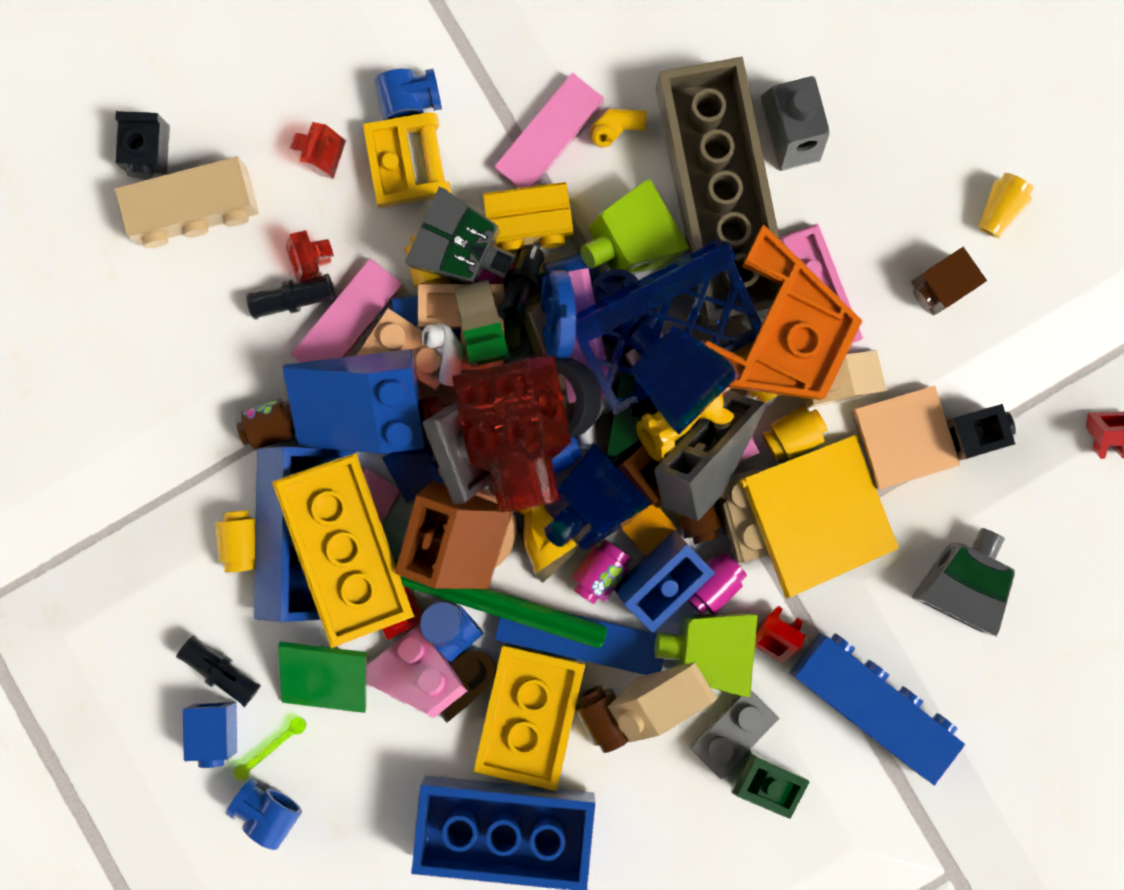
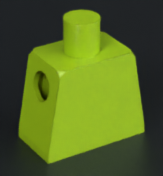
(635, 234)
(718, 645)

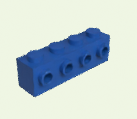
(877, 708)

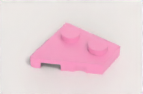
(415, 675)

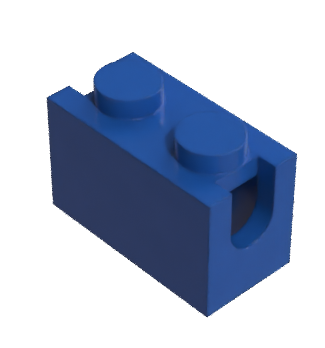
(663, 581)

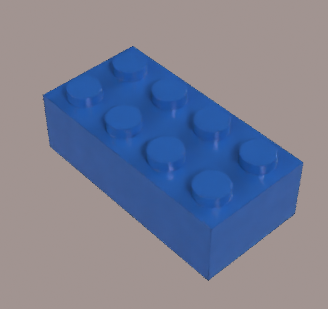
(503, 833)

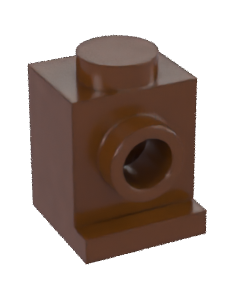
(637, 461)

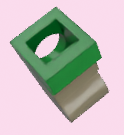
(481, 324)

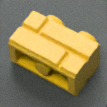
(531, 216)

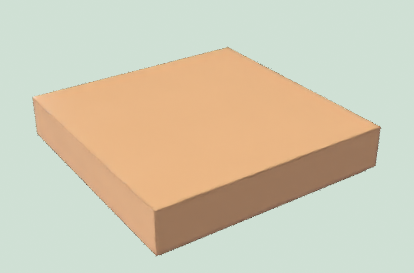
(906, 437)

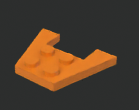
(802, 333)

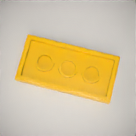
(342, 550)

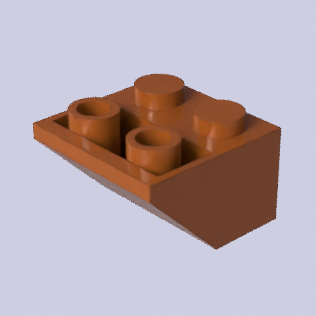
(452, 543)

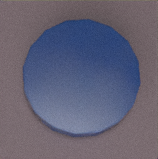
(560, 313)

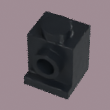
(153, 154)
(997, 429)

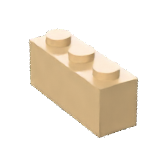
(187, 202)

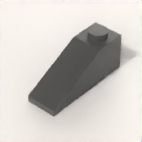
(705, 460)

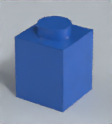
(210, 733)

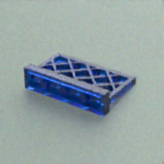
(660, 289)

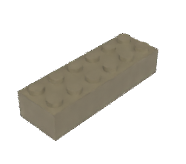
(718, 171)

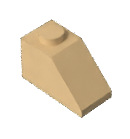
(857, 377)
(661, 701)

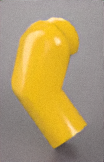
(614, 122)

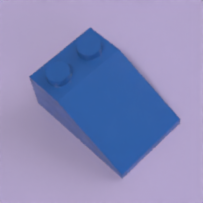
(357, 403)

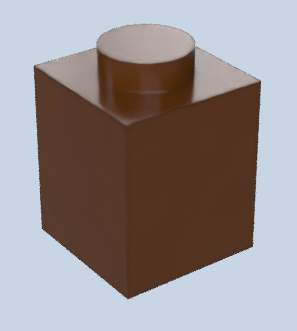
(947, 281)

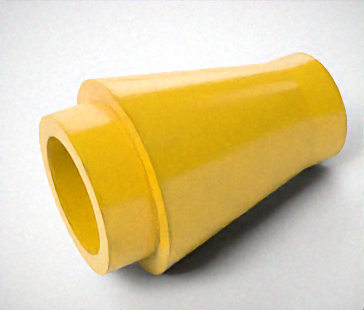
(1004, 204)

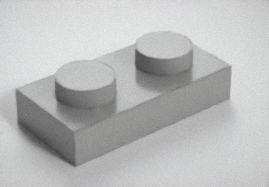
(733, 733)

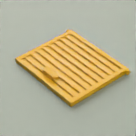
(819, 515)

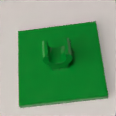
(323, 677)

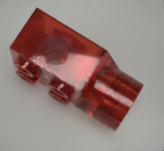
(515, 428)

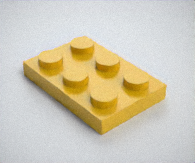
(529, 717)

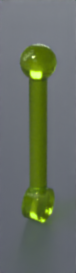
(296, 726)

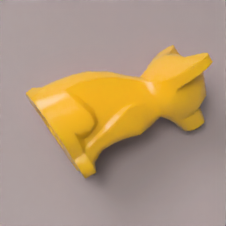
(660, 438)
(538, 547)

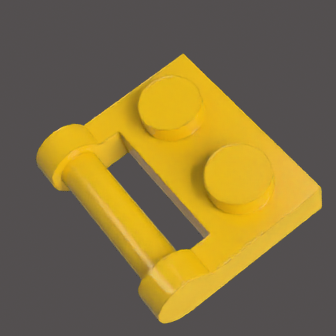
(392, 159)

